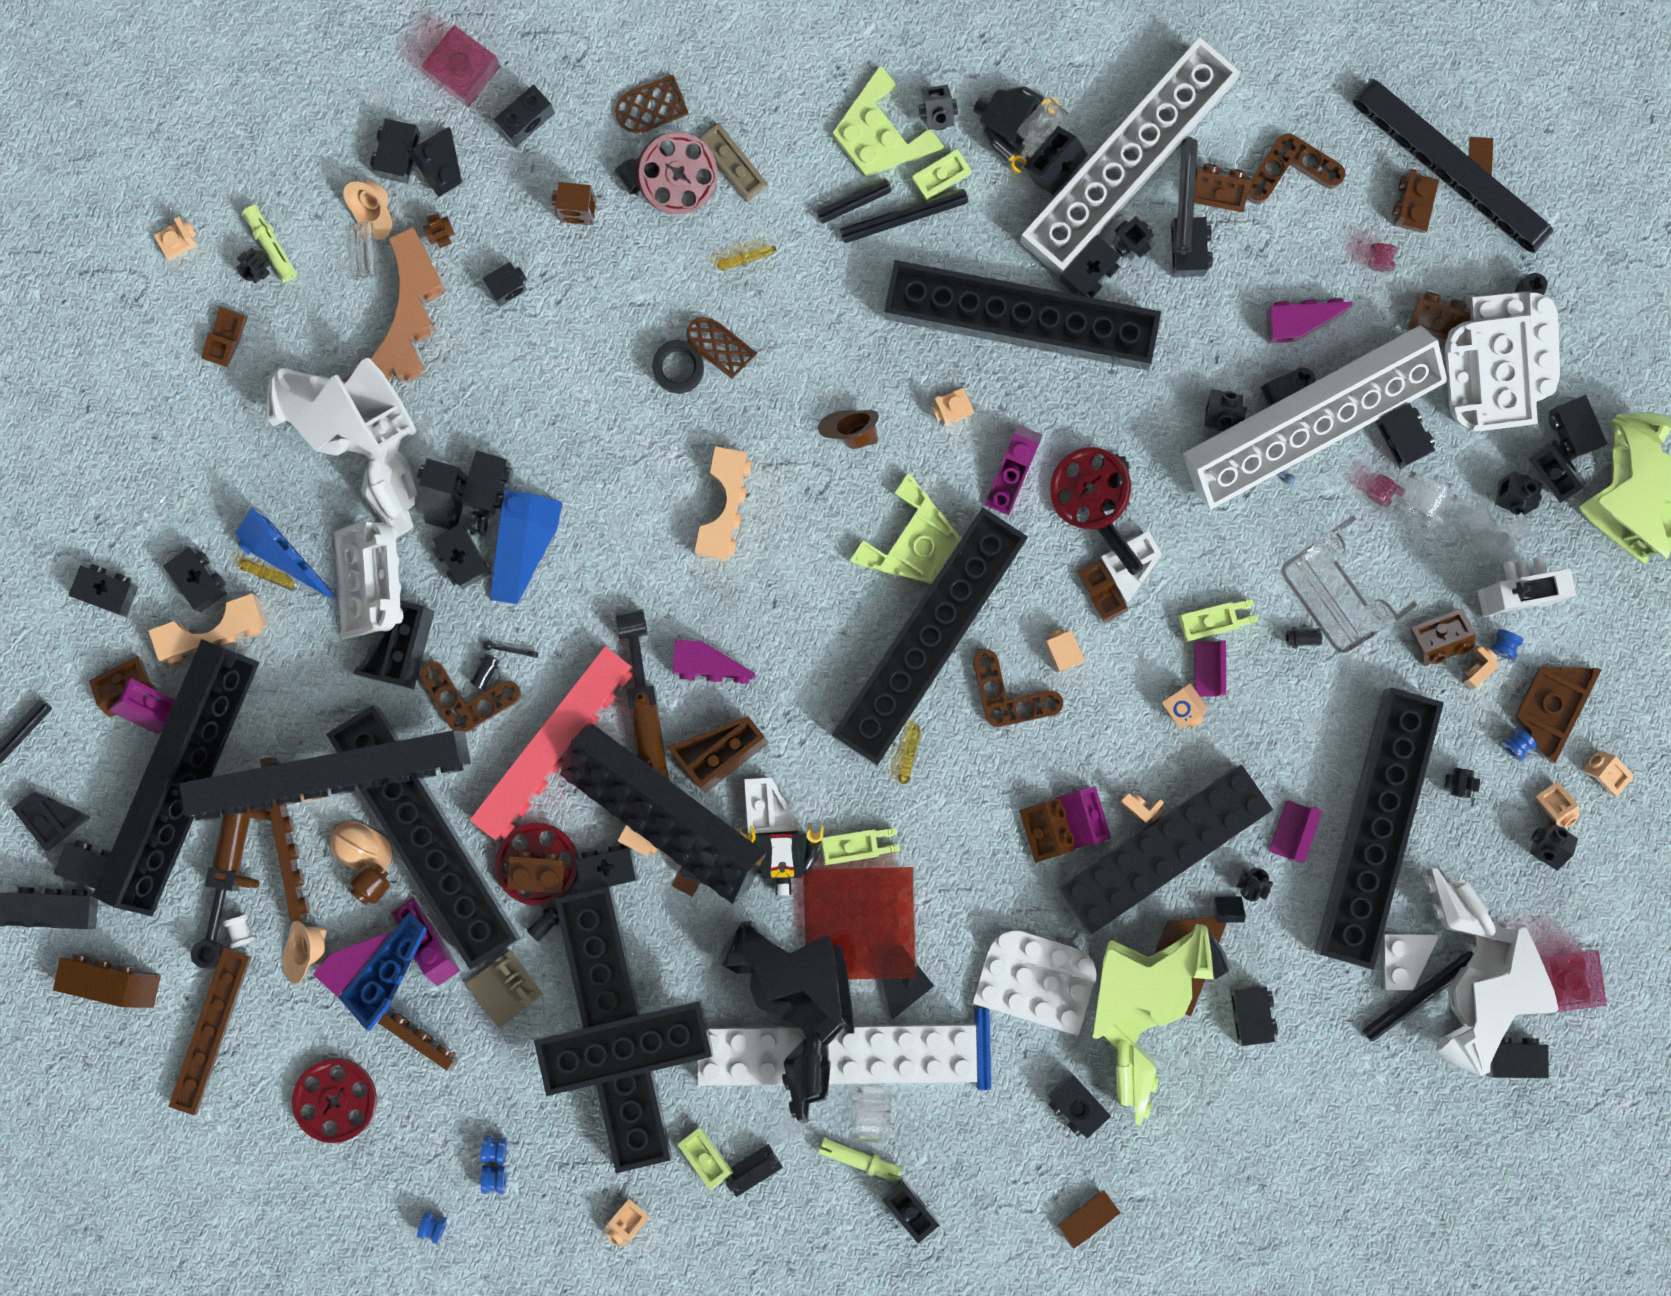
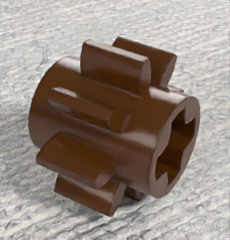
(438, 230)

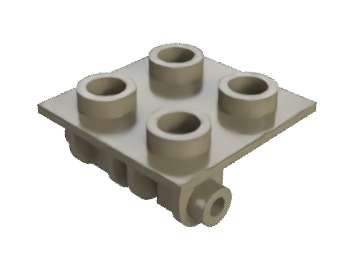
(504, 988)

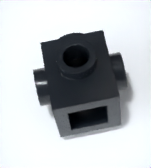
(938, 107)
(1134, 230)
(1224, 410)
(1518, 493)
(1553, 845)

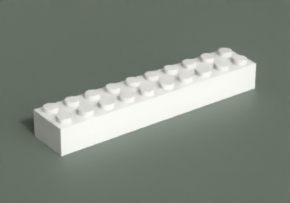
(1129, 157)
(1315, 417)
(867, 1056)

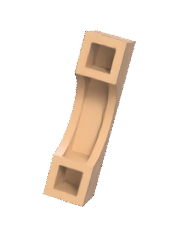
(715, 538)
(241, 618)

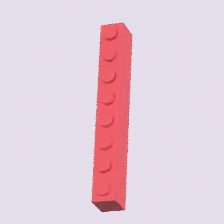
(551, 745)

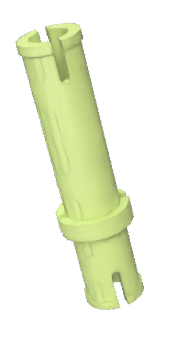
(264, 234)
(860, 1160)

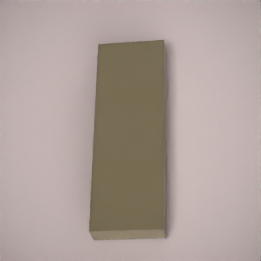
(733, 162)

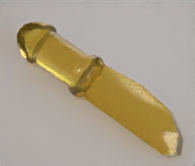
(738, 260)
(268, 574)
(910, 753)

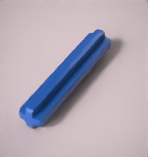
(983, 1048)

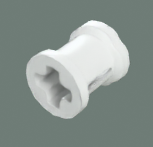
(238, 931)

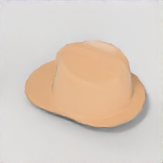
(369, 203)
(359, 845)
(302, 949)

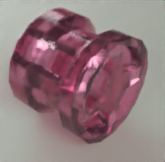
(1382, 257)
(1383, 490)

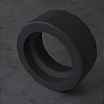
(677, 387)

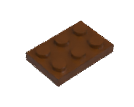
(419, 1040)

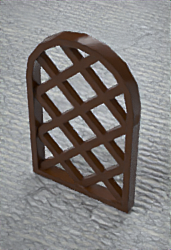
(671, 78)
(706, 353)

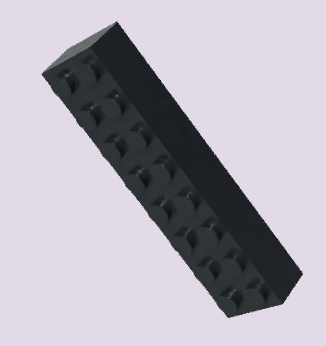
(662, 813)
(1165, 849)

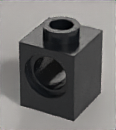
(506, 283)

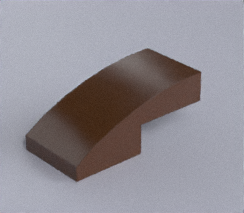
(225, 336)
(1102, 591)
(1088, 1219)

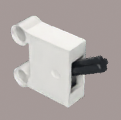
(1526, 590)

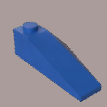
(523, 536)
(264, 540)
(380, 978)

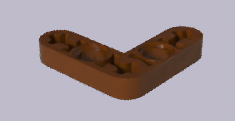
(1294, 159)
(1000, 700)
(470, 708)

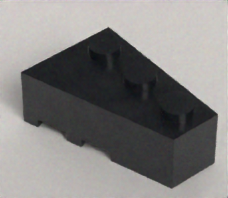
(441, 493)
(399, 652)
(48, 909)

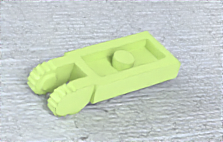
(1214, 620)
(855, 846)

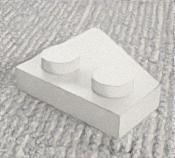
(1148, 554)
(766, 807)
(1405, 959)

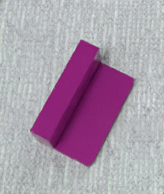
(1210, 668)
(143, 706)
(1085, 817)
(1295, 831)

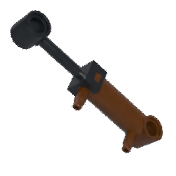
(642, 699)
(225, 877)

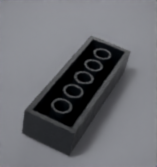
(623, 1047)

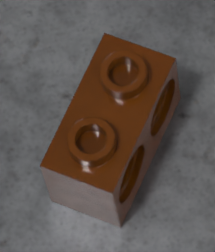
(574, 203)

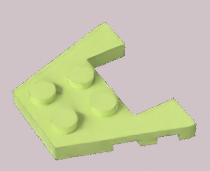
(871, 137)
(922, 545)

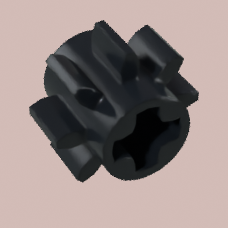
(253, 265)
(1462, 783)
(1254, 884)

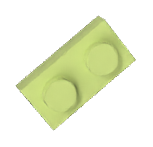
(941, 175)
(705, 1158)

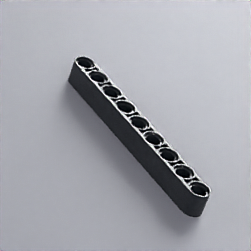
(1452, 166)

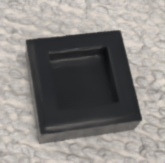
(1229, 909)

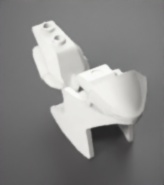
(336, 420)
(1497, 982)

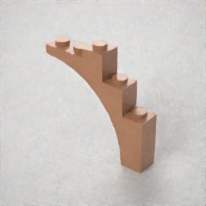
(411, 321)

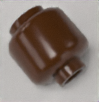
(369, 884)

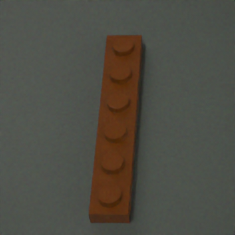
(287, 854)
(210, 1031)

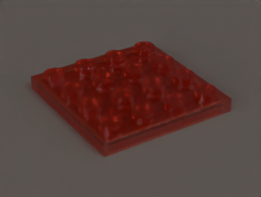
(867, 915)

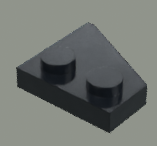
(438, 162)
(48, 819)
(904, 992)

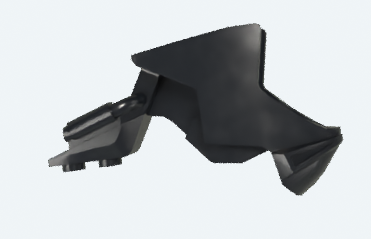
(802, 989)

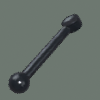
(488, 645)

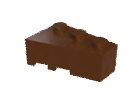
(719, 752)
(106, 983)

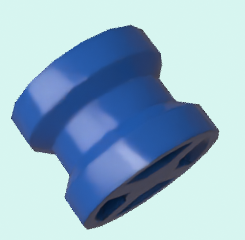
(1506, 644)
(1518, 744)
(493, 1150)
(493, 1180)
(432, 1227)

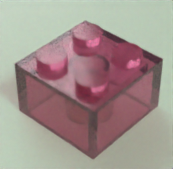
(460, 66)
(1576, 979)

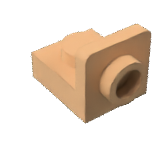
(176, 238)
(952, 407)
(1478, 672)
(1608, 771)
(1558, 805)
(1136, 806)
(625, 1224)

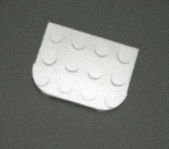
(1543, 328)
(1491, 373)
(367, 578)
(1036, 980)

